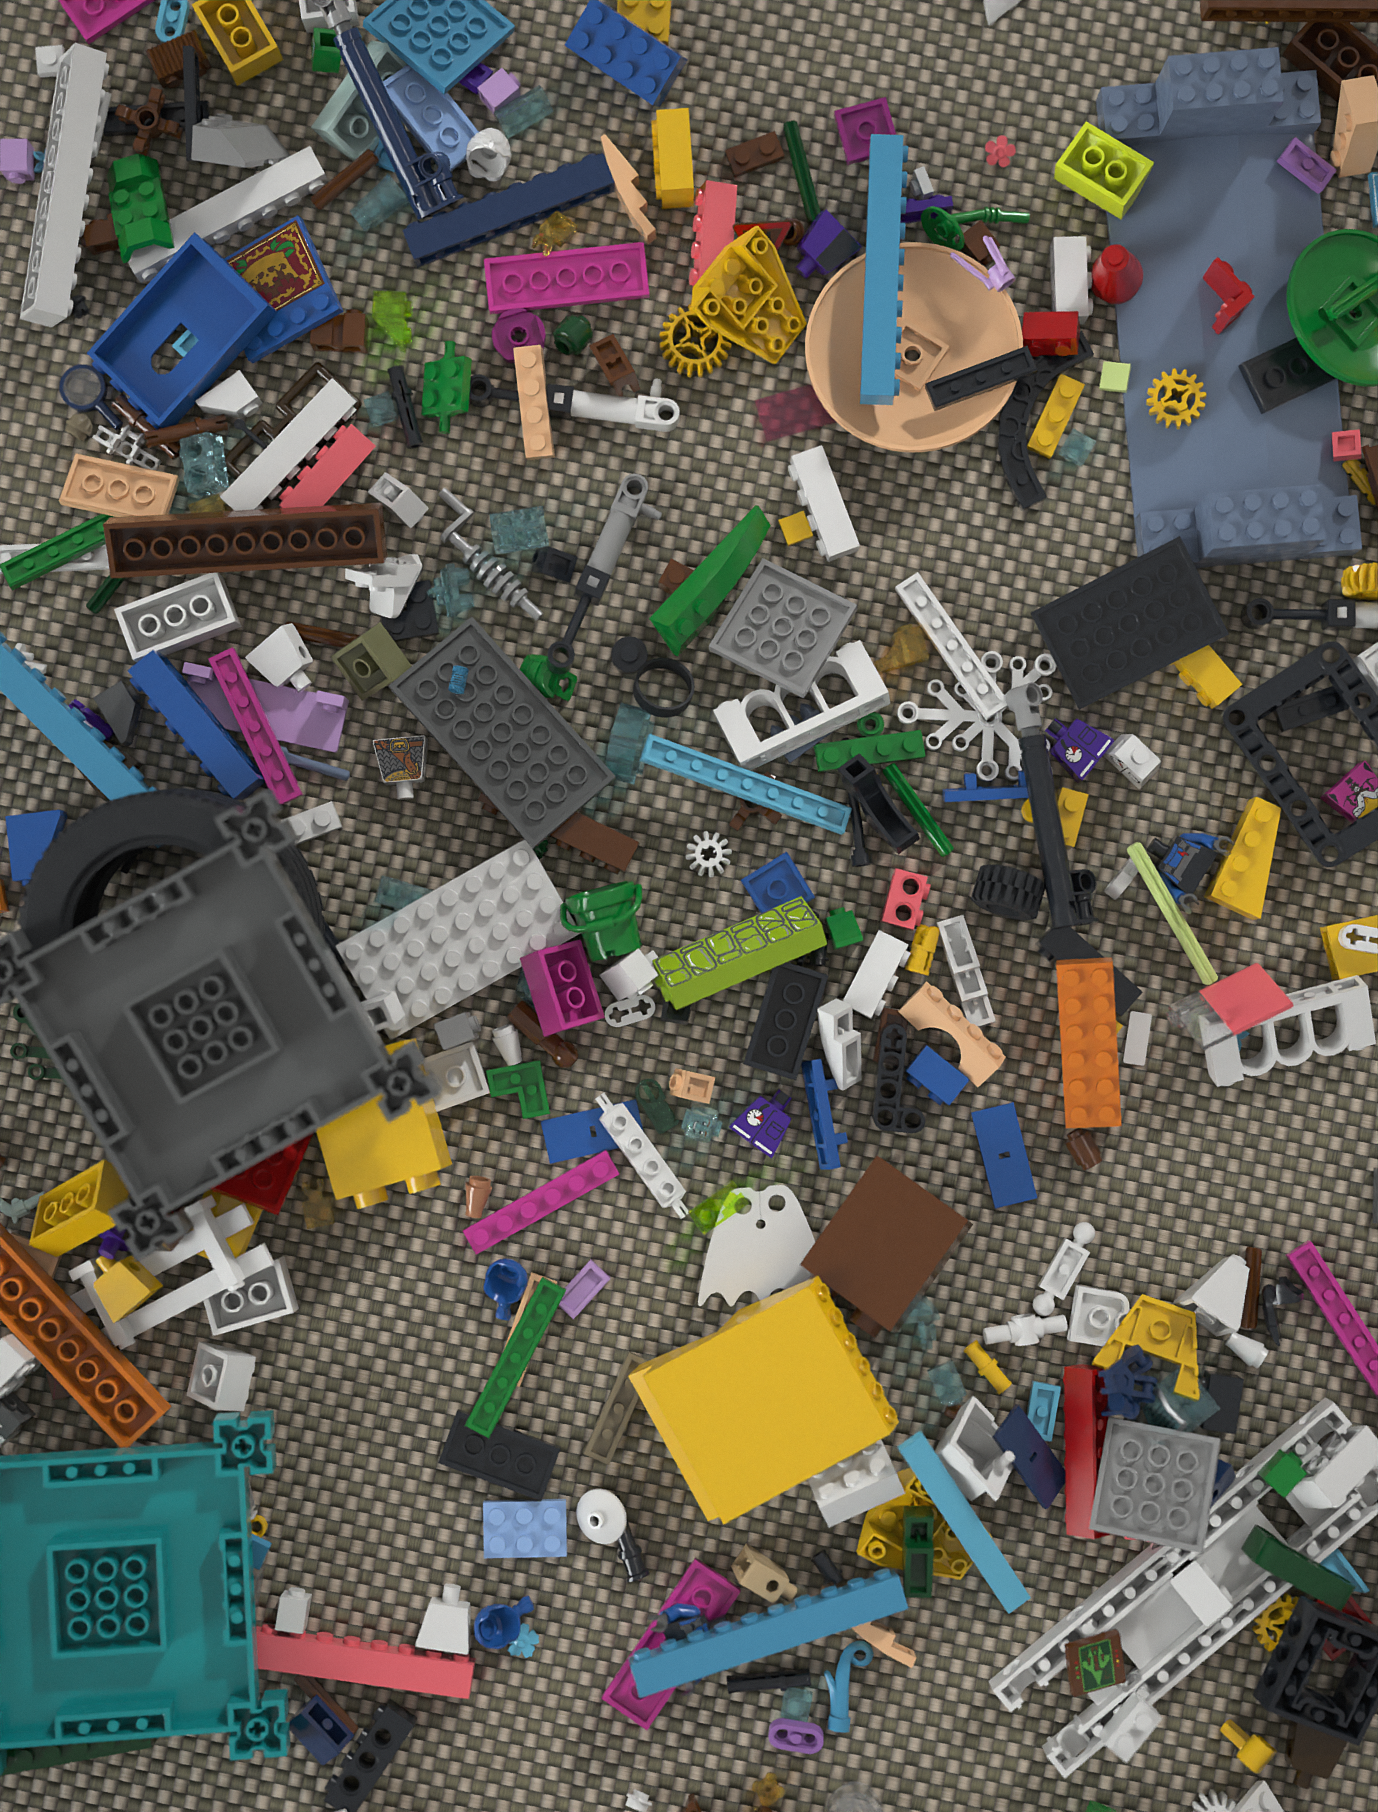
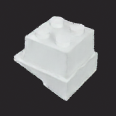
(972, 1453)

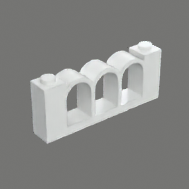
(850, 662)
(1352, 1031)

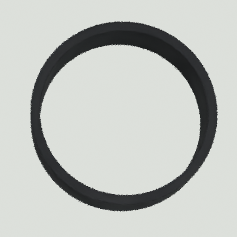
(670, 664)

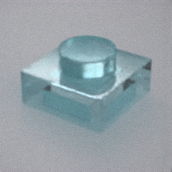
(380, 409)
(1077, 447)
(796, 1704)

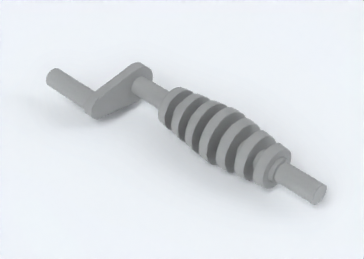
(487, 568)

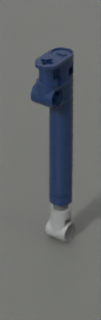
(423, 186)

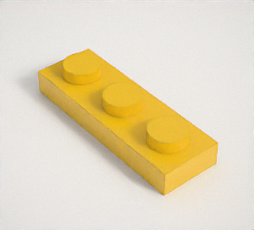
(1055, 416)

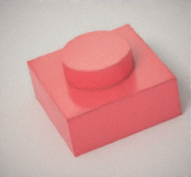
(1346, 445)

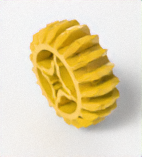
(705, 334)
(1360, 582)

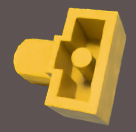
(1071, 810)

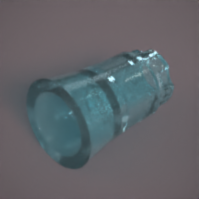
(379, 203)

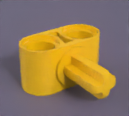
(1253, 1749)

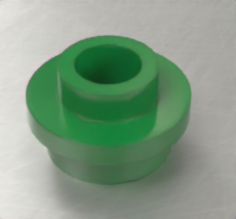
(879, 722)

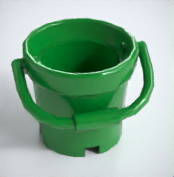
(606, 918)

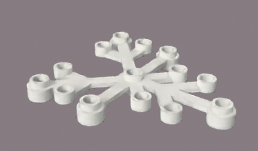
(956, 715)

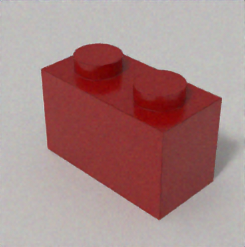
(1051, 332)

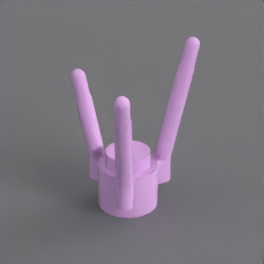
(999, 274)

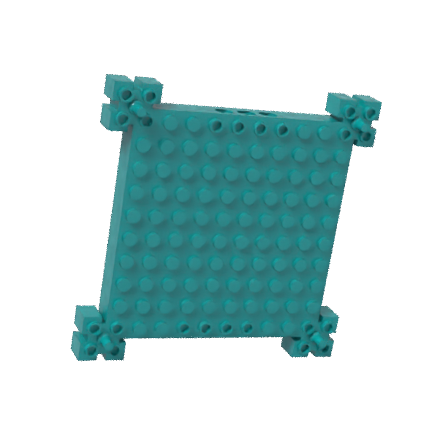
(135, 1594)

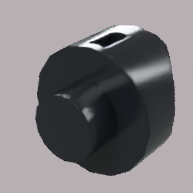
(629, 655)

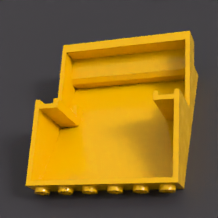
(764, 1400)

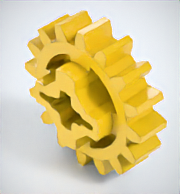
(1186, 394)
(1271, 1620)

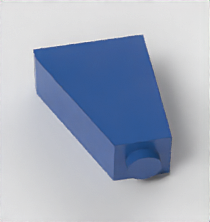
(28, 839)

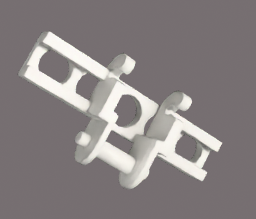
(114, 440)

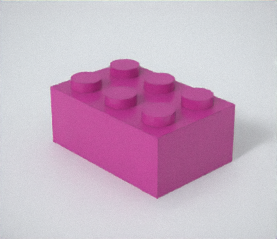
(562, 987)

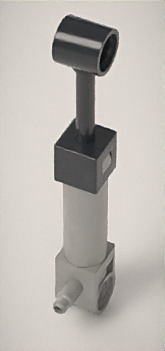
(602, 562)

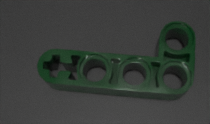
(1297, 1568)

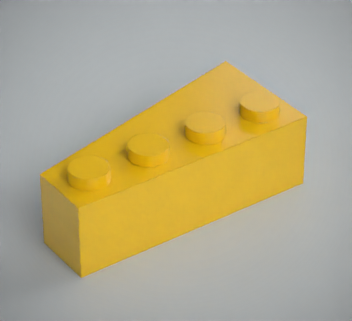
(1244, 874)

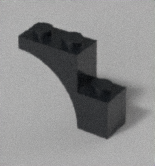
(879, 810)

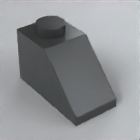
(121, 710)

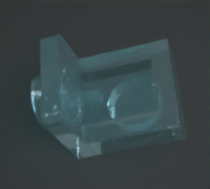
(947, 1383)

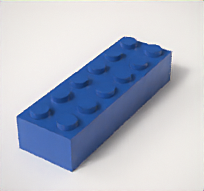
(197, 725)

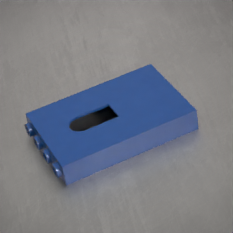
(211, 302)

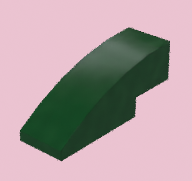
(918, 1551)

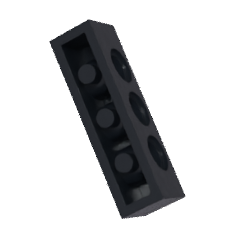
(399, 1724)

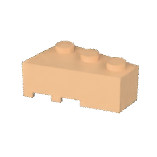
(1356, 127)

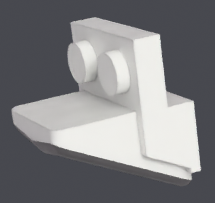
(388, 583)

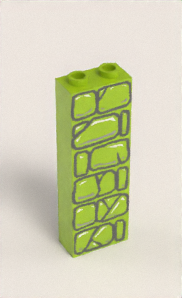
(738, 953)

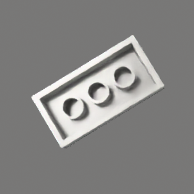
(178, 616)

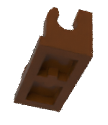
(614, 364)

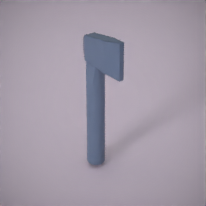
(316, 766)

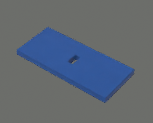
(571, 1136)
(1010, 1176)

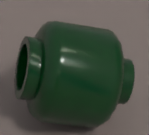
(573, 335)

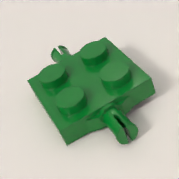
(446, 387)

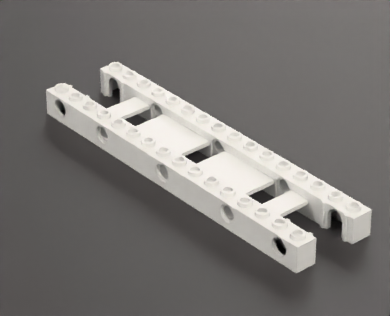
(1152, 1617)

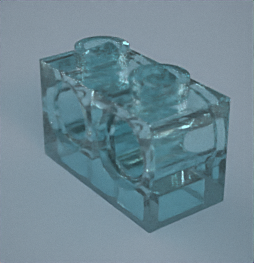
(209, 463)
(519, 530)

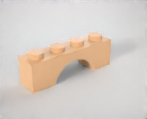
(533, 402)
(930, 1009)

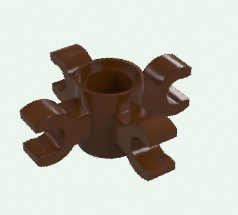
(151, 110)
(743, 813)

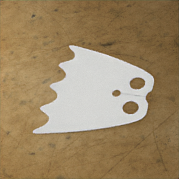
(755, 1258)

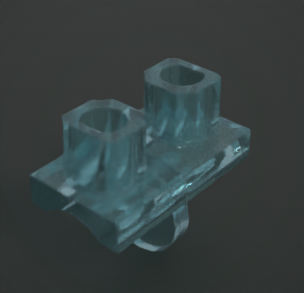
(447, 588)

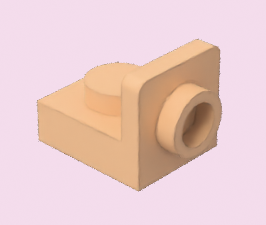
(691, 1085)

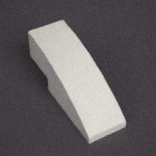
(840, 1042)

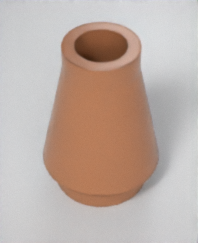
(477, 1194)

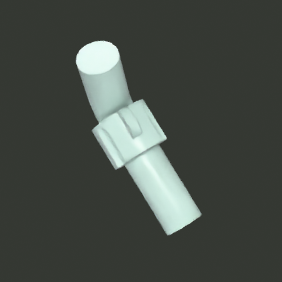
(19, 1207)

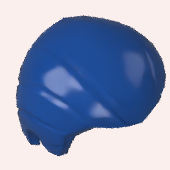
(505, 1284)
(500, 1624)

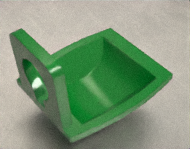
(546, 682)

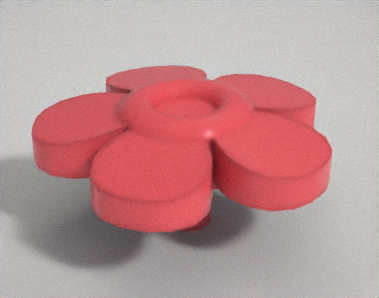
(1000, 151)

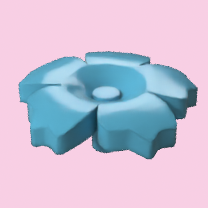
(524, 1642)

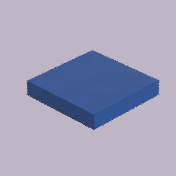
(776, 884)

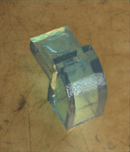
(397, 893)
(922, 1314)

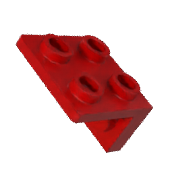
(1231, 290)

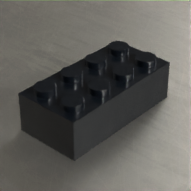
(785, 1020)

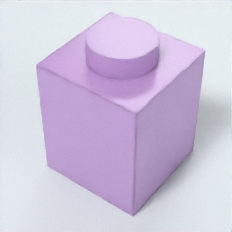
(499, 90)
(17, 160)

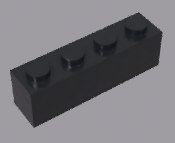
(1068, 944)

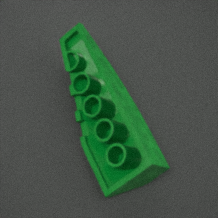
(706, 588)

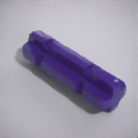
(93, 720)

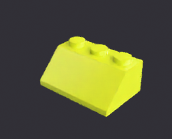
(1103, 170)

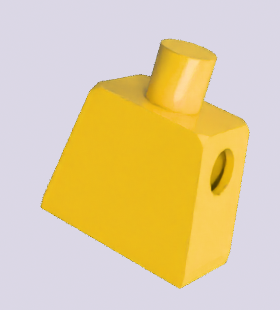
(124, 1286)

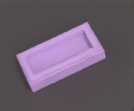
(583, 1288)

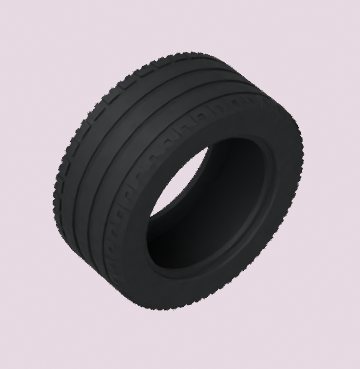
(88, 852)

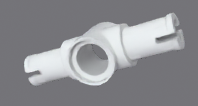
(1025, 1329)

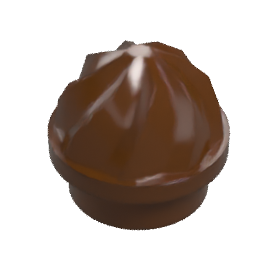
(795, 233)

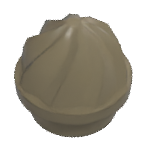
(79, 426)

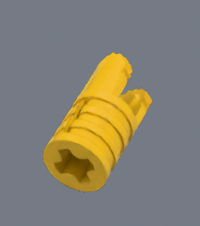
(922, 949)

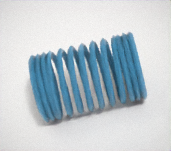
(461, 671)

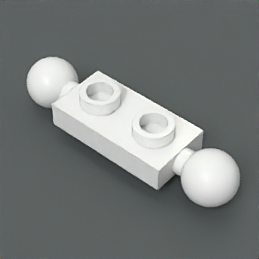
(1063, 1268)

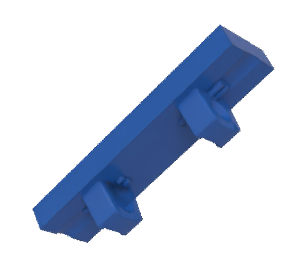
(973, 793)
(820, 1113)

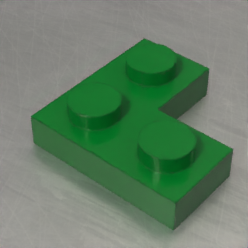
(527, 1081)

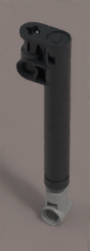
(1066, 890)

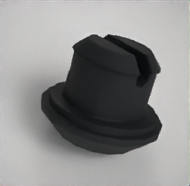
(79, 306)

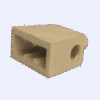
(762, 1575)

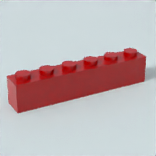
(1083, 1445)

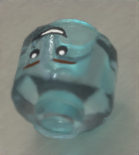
(701, 1123)

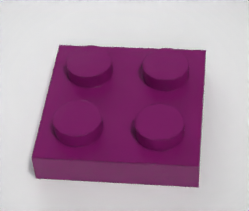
(858, 123)

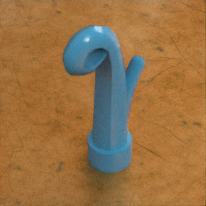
(839, 1689)

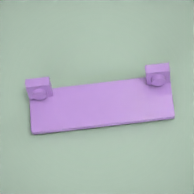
(295, 716)

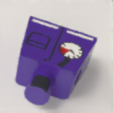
(1077, 747)
(764, 1122)

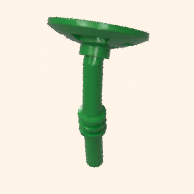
(948, 227)

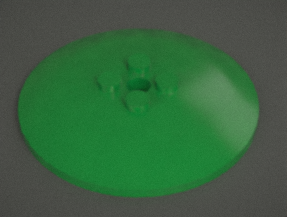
(1318, 279)

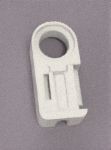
(1121, 879)

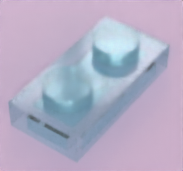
(523, 111)

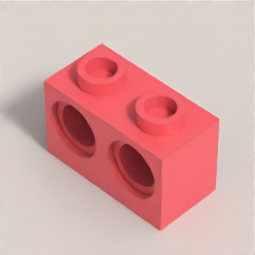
(897, 897)

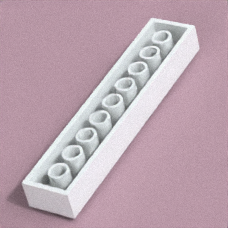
(64, 186)

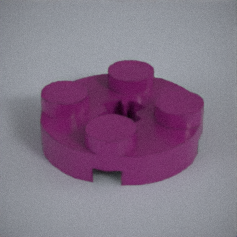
(507, 325)

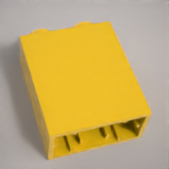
(369, 1153)

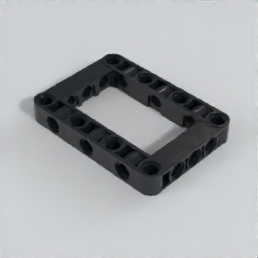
(1279, 781)

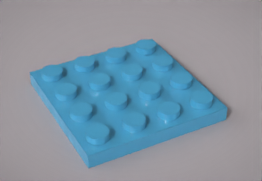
(439, 36)

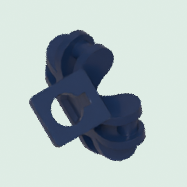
(1120, 1383)

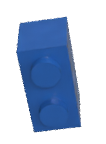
(936, 1076)

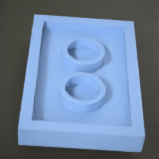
(525, 1528)

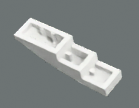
(966, 971)

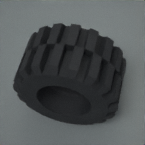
(1008, 892)

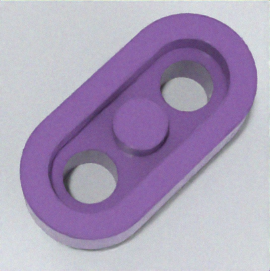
(795, 1737)

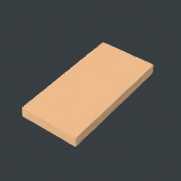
(117, 488)

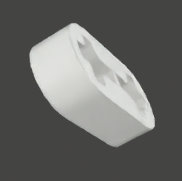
(1359, 930)
(631, 1017)

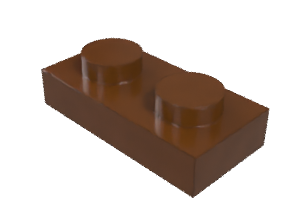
(754, 154)

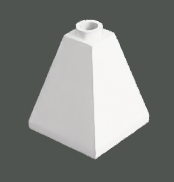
(1218, 1296)

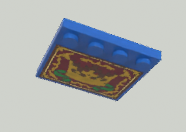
(292, 280)

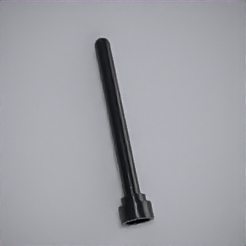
(861, 854)

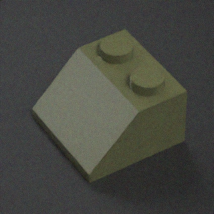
(371, 661)

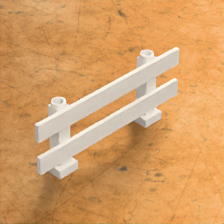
(207, 1235)

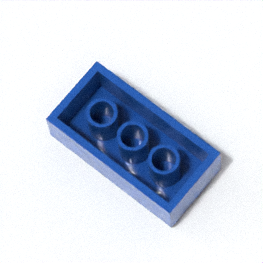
(625, 52)

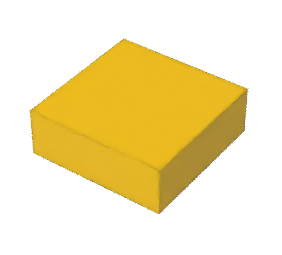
(795, 528)

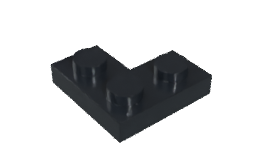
(418, 620)

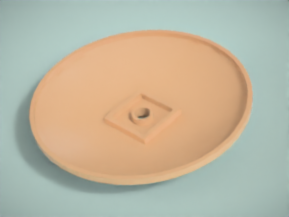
(944, 318)

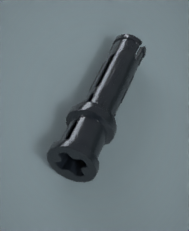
(630, 1555)

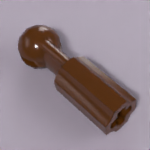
(526, 1020)

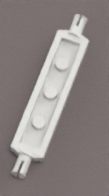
(642, 1155)

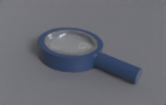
(86, 390)

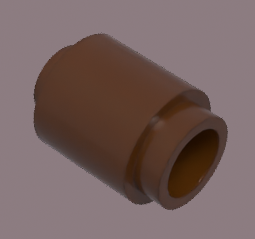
(1083, 1148)

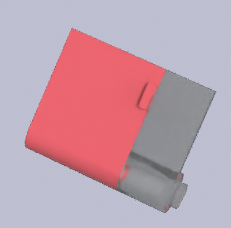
(1229, 1006)

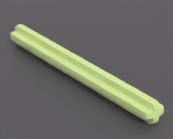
(1172, 913)

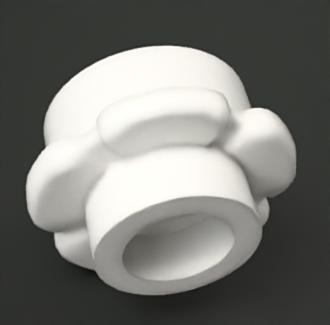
(638, 1801)

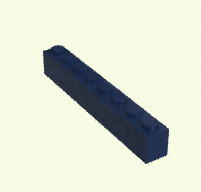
(509, 210)

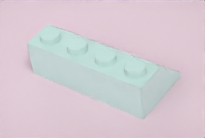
(344, 118)

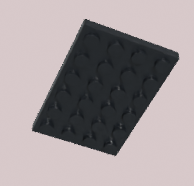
(1129, 623)

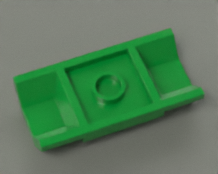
(138, 204)

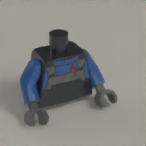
(1186, 862)
(681, 1620)

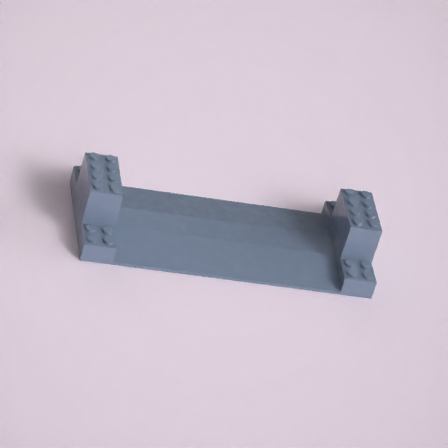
(1235, 478)

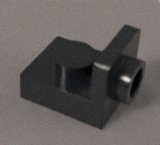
(554, 563)

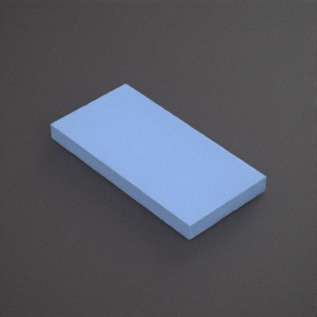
(430, 115)

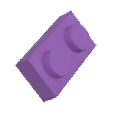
(1306, 165)

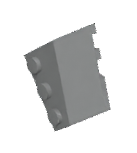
(235, 143)

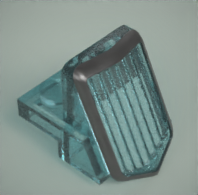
(1176, 1411)

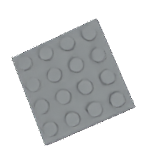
(783, 628)
(1155, 1484)

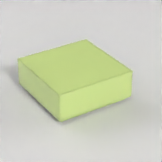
(1115, 377)

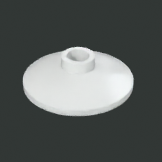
(608, 1511)

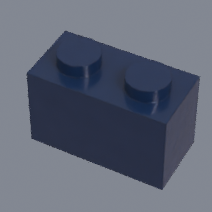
(320, 1730)

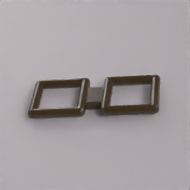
(283, 407)

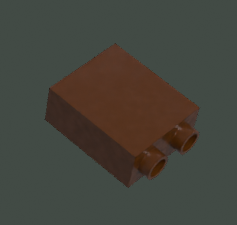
(885, 1247)

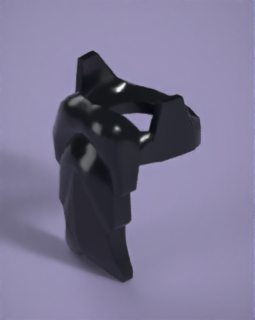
(1283, 1294)

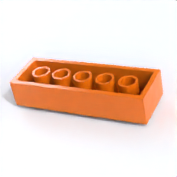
(1088, 1042)

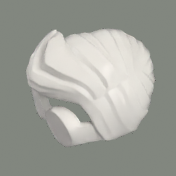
(491, 151)

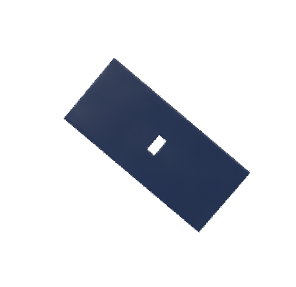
(1043, 1471)

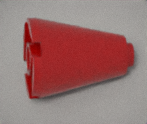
(1116, 275)

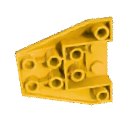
(750, 297)
(883, 1532)

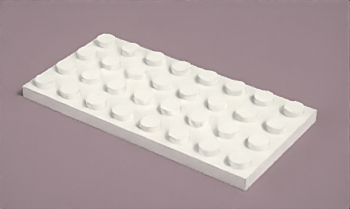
(459, 936)

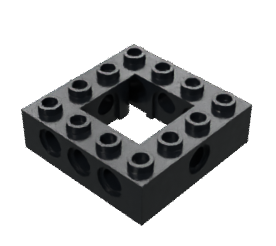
(1287, 1671)

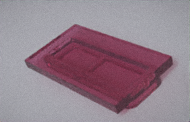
(791, 413)

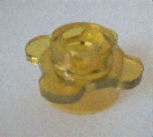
(765, 1797)

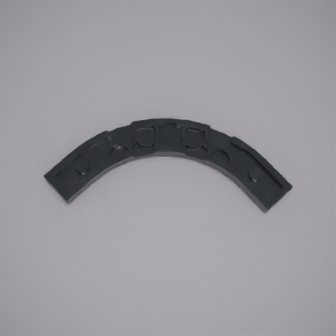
(1014, 419)

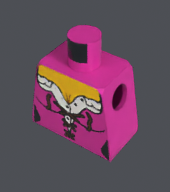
(1354, 793)

